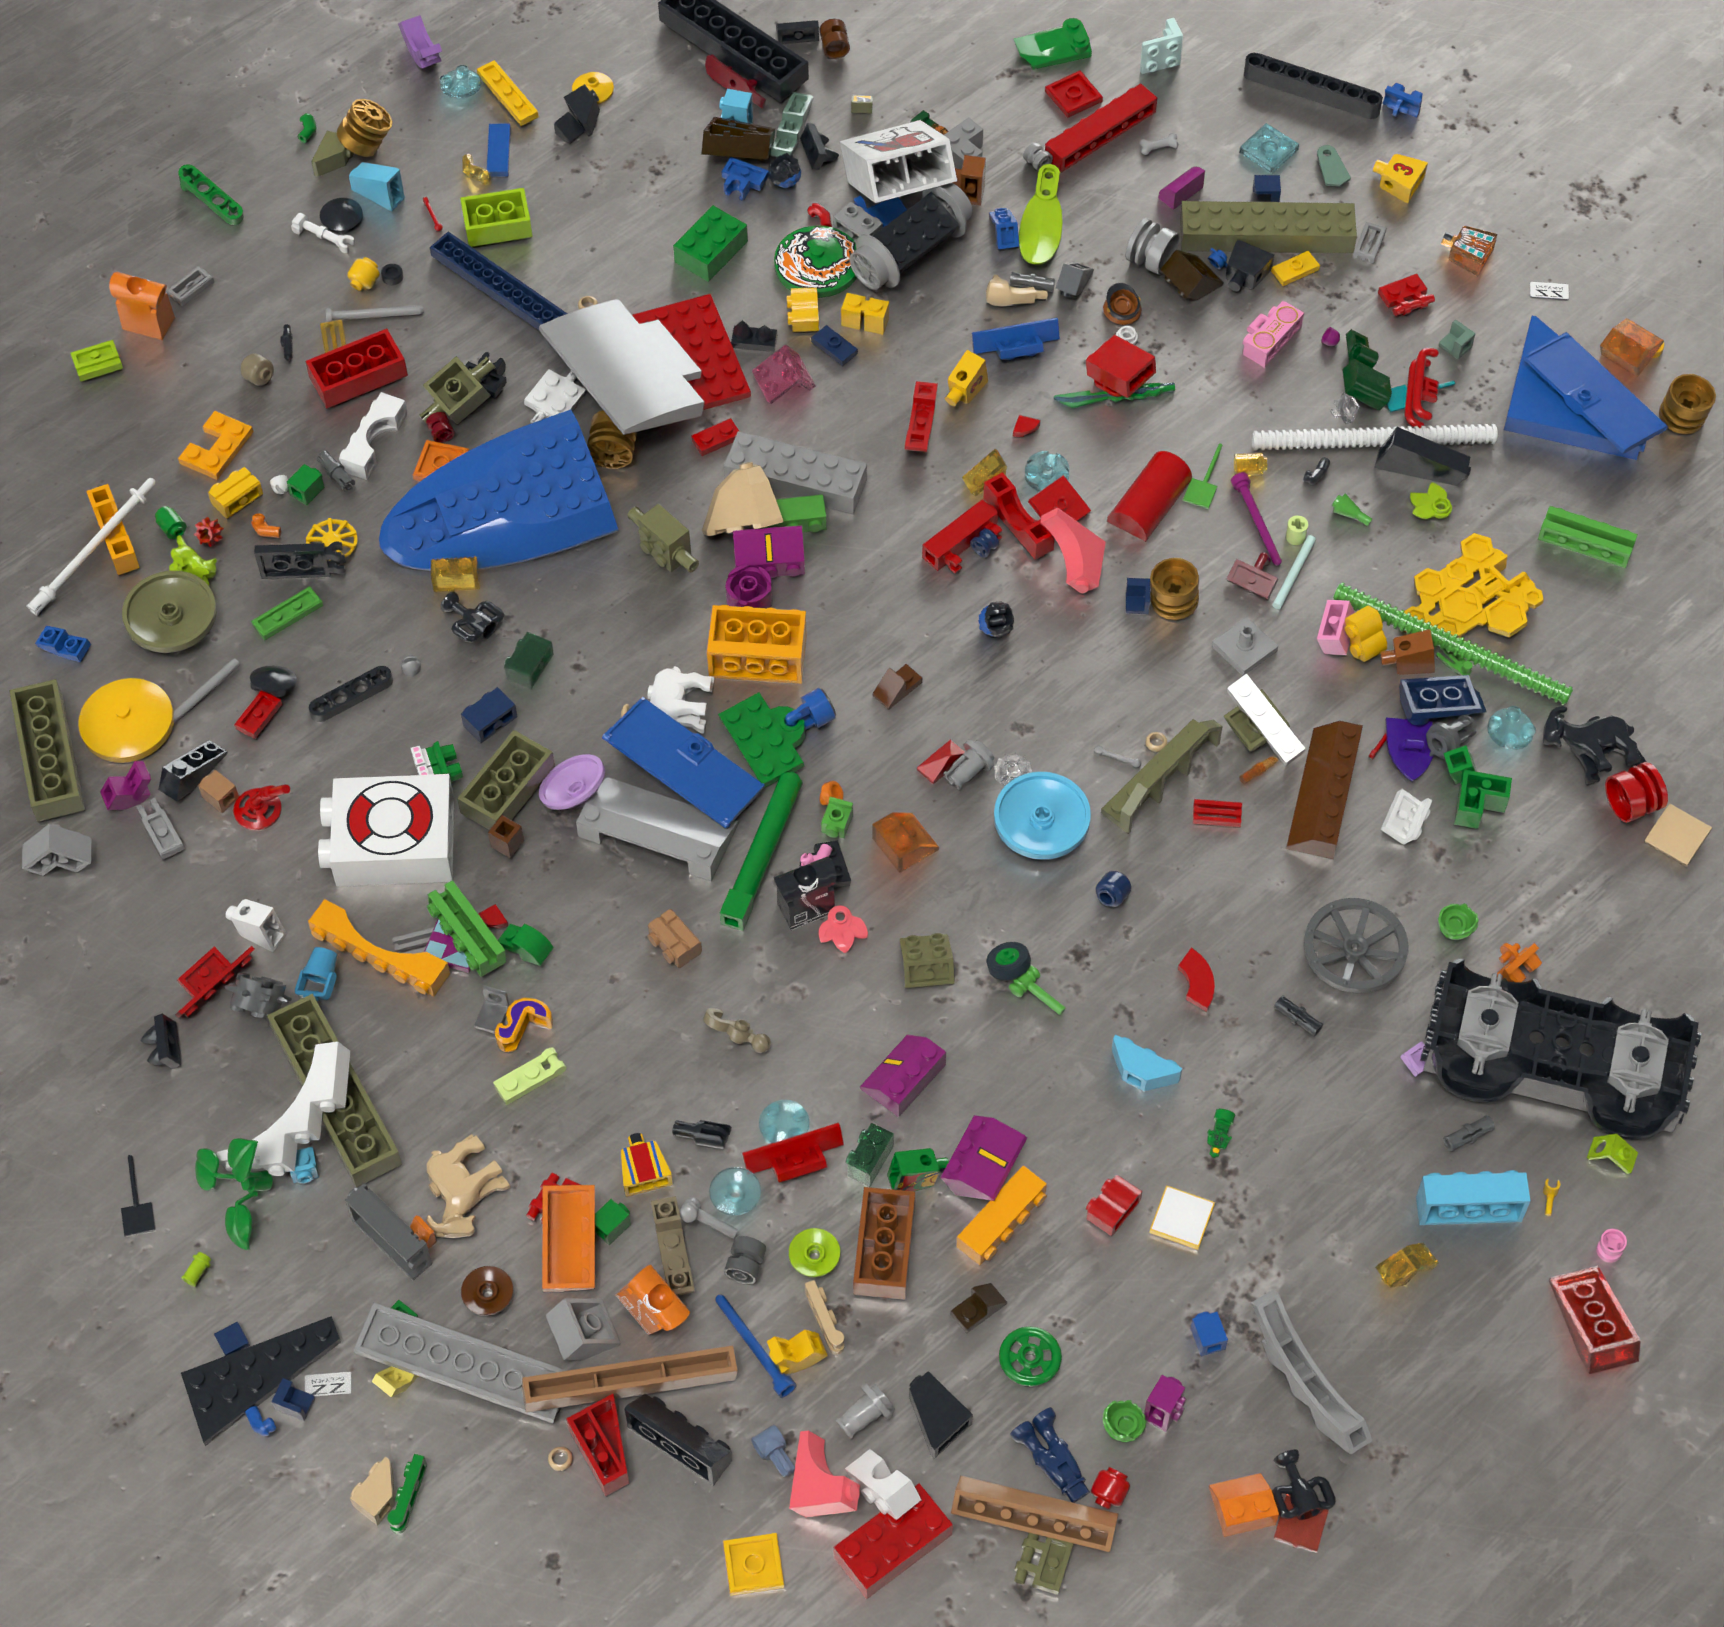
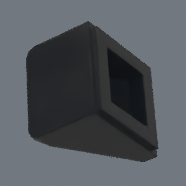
(568, 128)

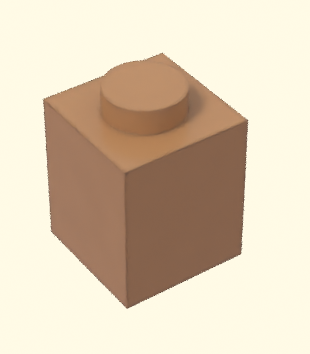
(218, 791)

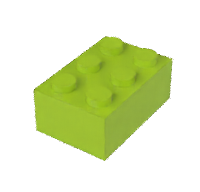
(496, 217)

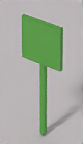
(1199, 491)

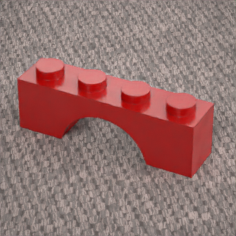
(1030, 532)

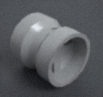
(1035, 155)

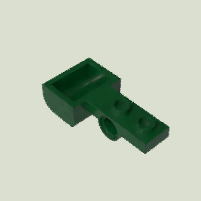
(1359, 376)

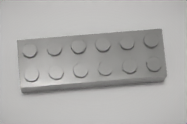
(801, 471)

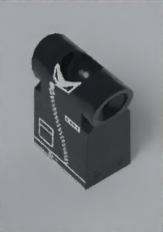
(806, 892)

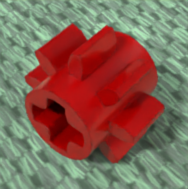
(208, 531)

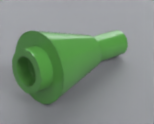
(1346, 507)

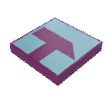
(443, 948)

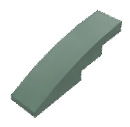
(792, 124)

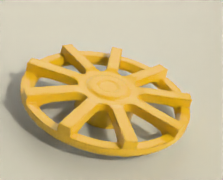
(333, 536)

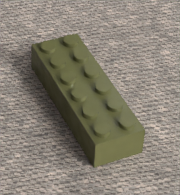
(46, 750)

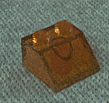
(1630, 346)
(903, 839)

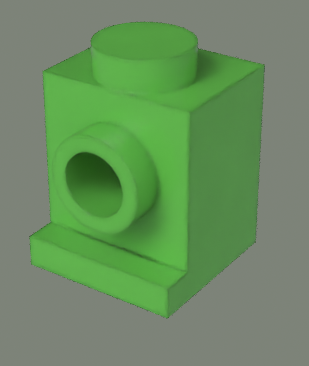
(837, 818)

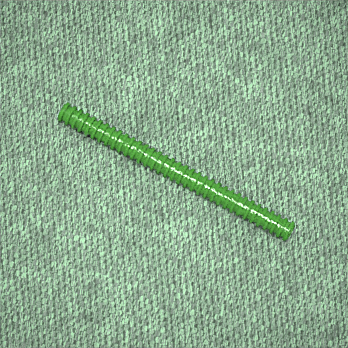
(1458, 645)

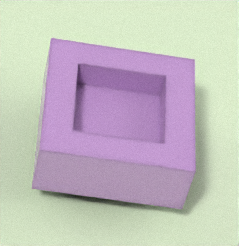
(1412, 1059)

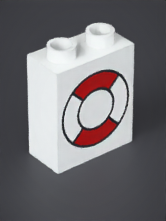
(389, 830)

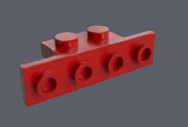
(206, 973)
(796, 1154)

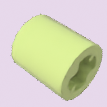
(1296, 530)

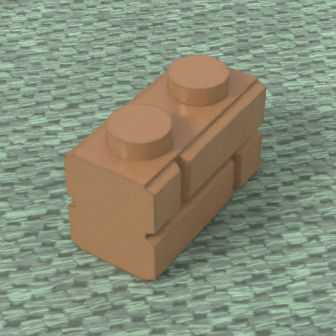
(674, 939)

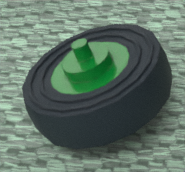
(1008, 961)

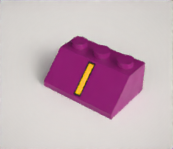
(774, 549)
(905, 1073)
(983, 1158)

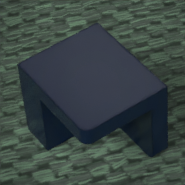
(1268, 185)
(1137, 595)
(292, 1400)

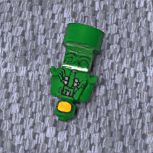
(1218, 1136)

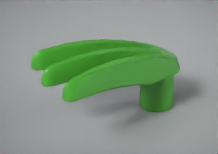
(1458, 665)

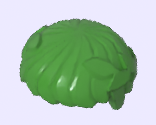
(1458, 921)
(1124, 1420)

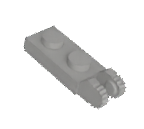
(160, 830)

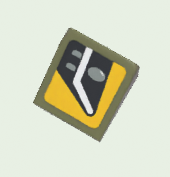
(861, 104)

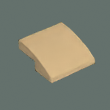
(1678, 835)

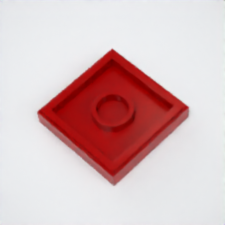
(1073, 94)

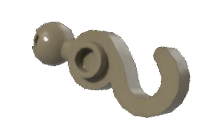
(737, 1030)

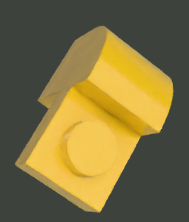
(798, 1352)

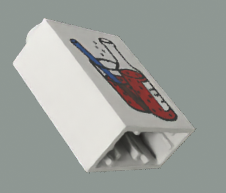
(898, 161)

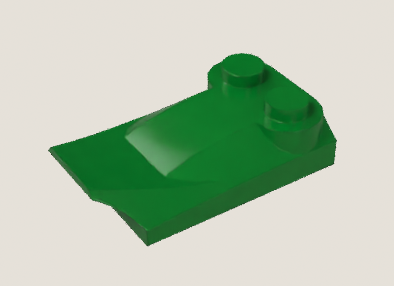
(1055, 45)

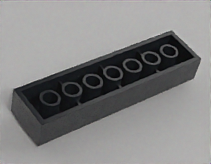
(737, 44)

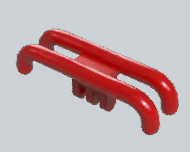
(1420, 388)

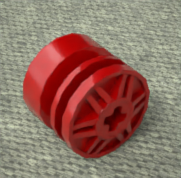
(1636, 792)

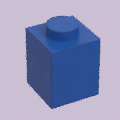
(1208, 1333)

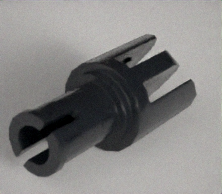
(703, 1132)

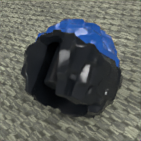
(784, 171)
(996, 619)

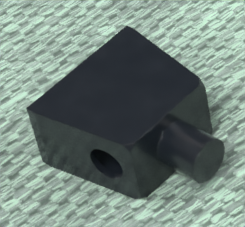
(1247, 266)

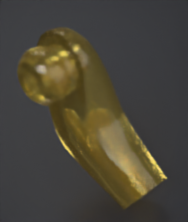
(474, 172)

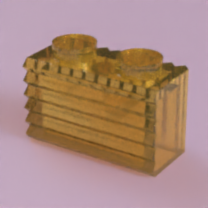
(455, 574)

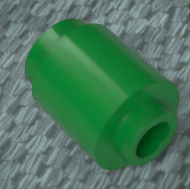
(170, 522)

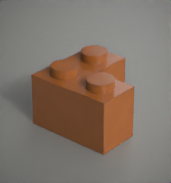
(972, 178)

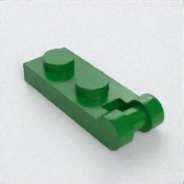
(407, 1494)

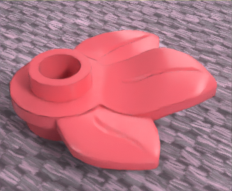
(842, 931)

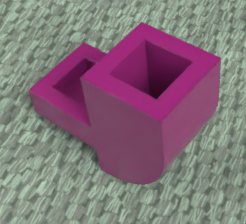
(127, 790)

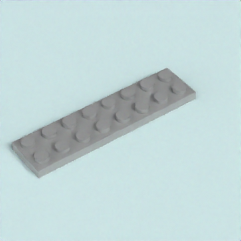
(450, 1358)

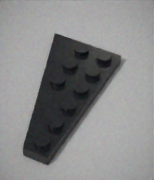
(246, 1378)

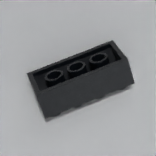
(678, 1438)

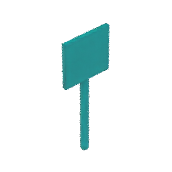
(1398, 396)

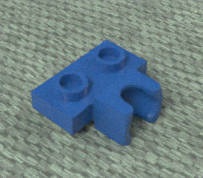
(742, 177)

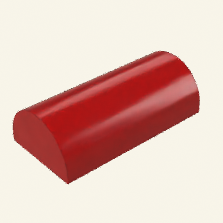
(1151, 495)

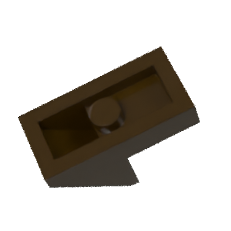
(982, 1304)

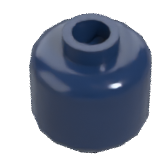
(1113, 888)

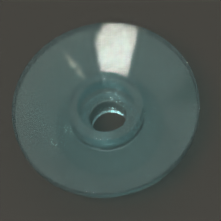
(735, 1180)

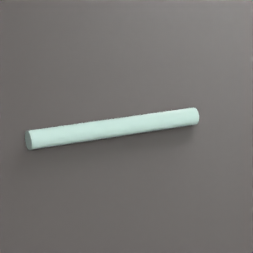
(1294, 571)

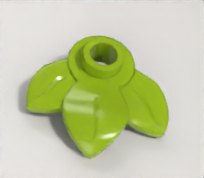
(1428, 503)

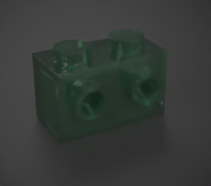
(870, 1154)

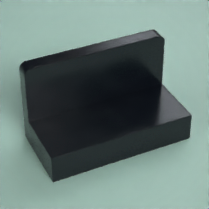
(798, 32)

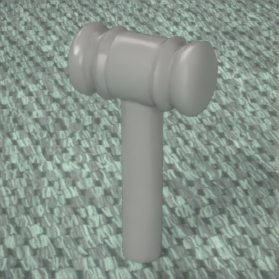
(692, 1210)

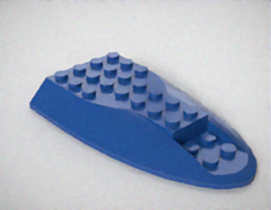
(504, 501)

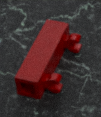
(955, 538)

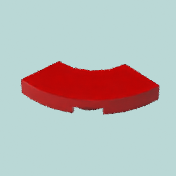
(1199, 978)

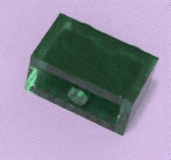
(528, 660)

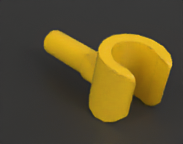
(1550, 1194)

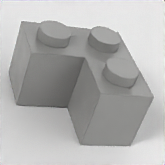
(965, 140)
(56, 847)

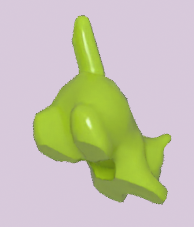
(189, 561)

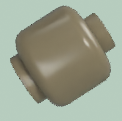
(257, 369)

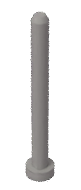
(369, 313)

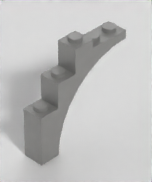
(1305, 1379)

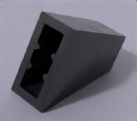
(938, 1413)

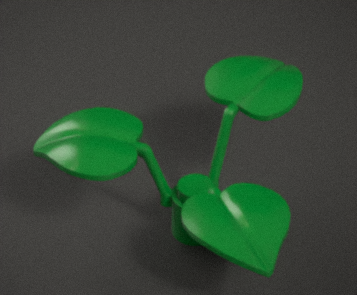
(240, 1158)

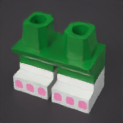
(433, 761)

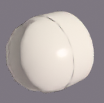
(279, 484)

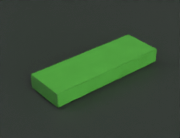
(287, 613)

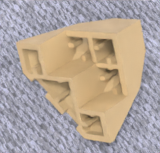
(742, 501)

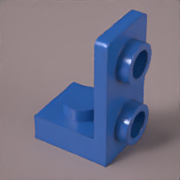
(1005, 228)

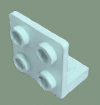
(1163, 51)

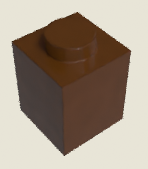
(506, 836)

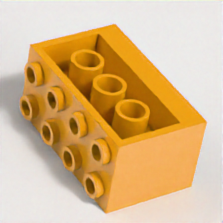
(757, 644)

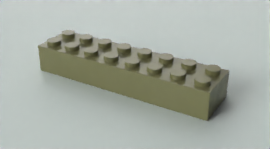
(1268, 226)
(357, 1128)

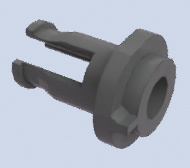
(1449, 736)

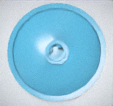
(1042, 815)

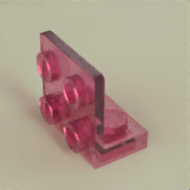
(781, 373)

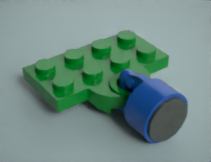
(771, 735)

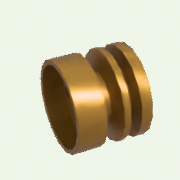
(364, 127)
(1687, 403)
(608, 444)
(1174, 588)

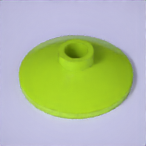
(814, 1241)

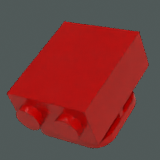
(1120, 367)

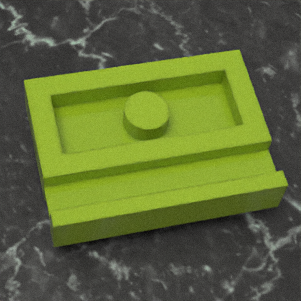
(96, 360)

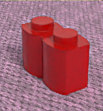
(1113, 1204)

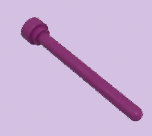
(1242, 484)

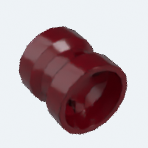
(440, 427)

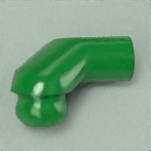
(309, 127)

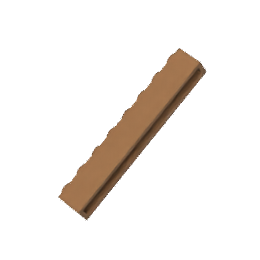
(629, 1378)

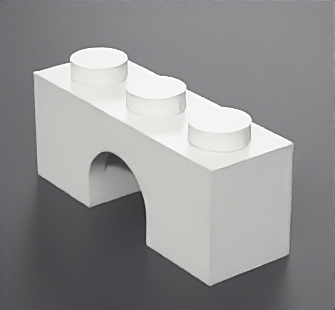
(890, 1492)

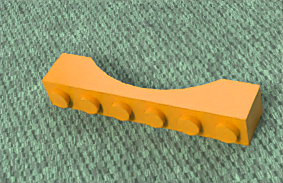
(420, 970)

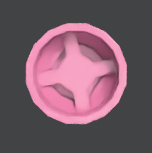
(1614, 1240)

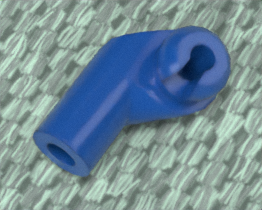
(258, 1424)

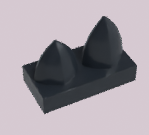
(813, 144)
(754, 338)
(166, 1037)

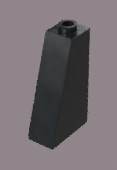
(1422, 458)

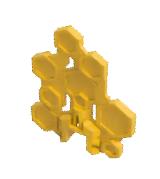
(1461, 606)

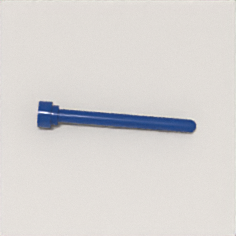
(782, 1383)

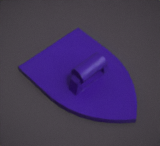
(1408, 746)

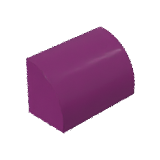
(1183, 187)

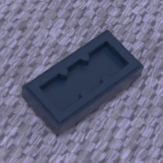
(834, 345)

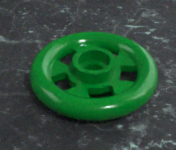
(1047, 1343)

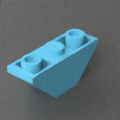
(1142, 1066)

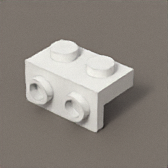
(1406, 817)

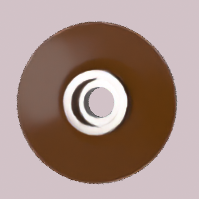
(483, 1280)

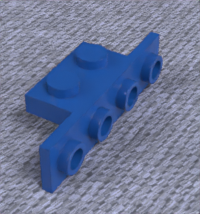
(1016, 339)

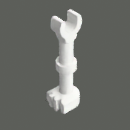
(301, 222)

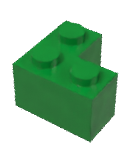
(1480, 792)

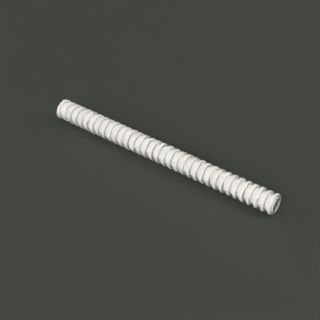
(1370, 437)

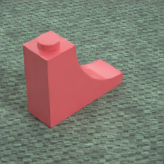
(1080, 547)
(814, 1486)

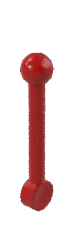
(438, 227)
(1373, 753)

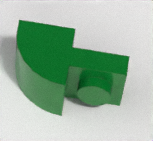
(526, 942)

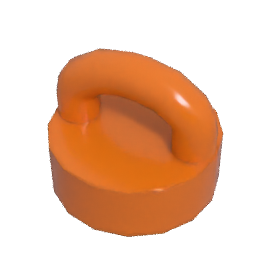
(830, 789)

